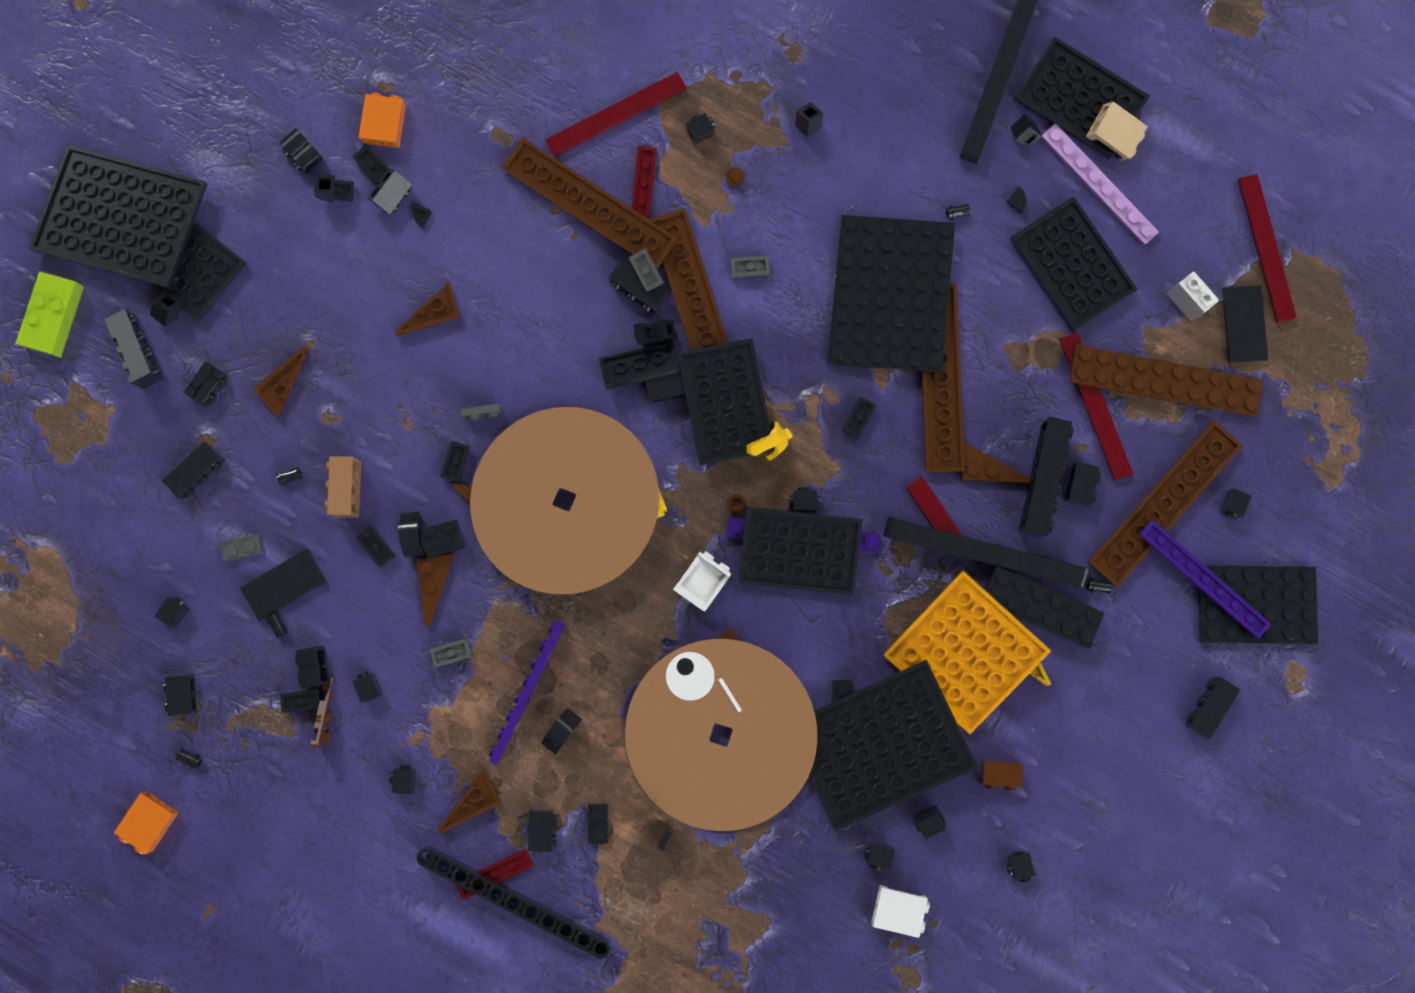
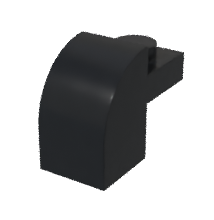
(330, 189)
(655, 333)
(410, 534)
(561, 731)

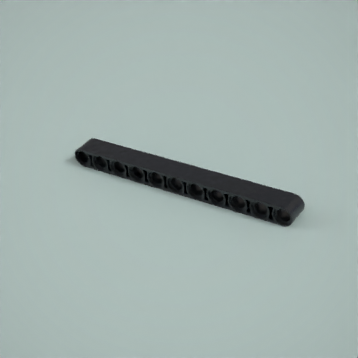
(997, 81)
(987, 552)
(524, 902)

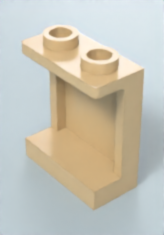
(1117, 130)

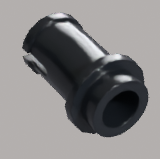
(958, 211)
(289, 475)
(1099, 586)
(276, 623)
(188, 758)

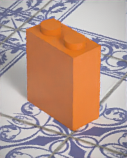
(382, 120)
(145, 823)

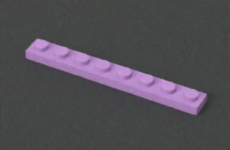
(1099, 184)

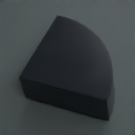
(1018, 199)
(421, 214)

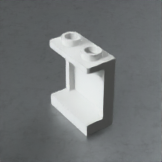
(1192, 296)
(703, 580)
(900, 911)

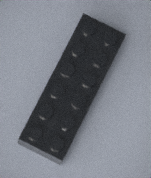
(1045, 477)
(1044, 607)

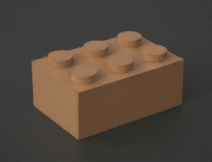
(343, 487)

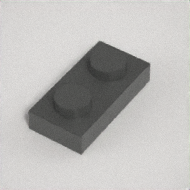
(750, 266)
(646, 270)
(474, 413)
(241, 547)
(450, 653)

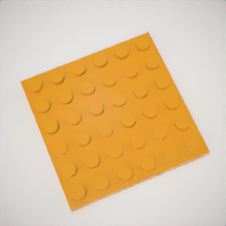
(972, 649)

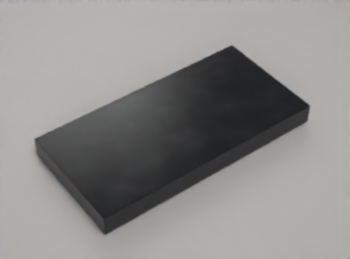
(1244, 324)
(639, 365)
(283, 584)

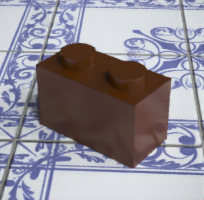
(1001, 774)

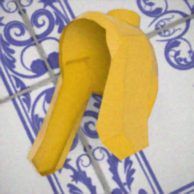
(778, 438)

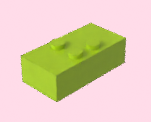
(49, 314)

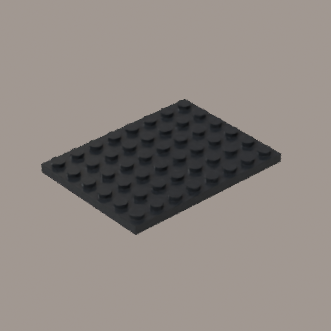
(118, 216)
(891, 294)
(886, 746)

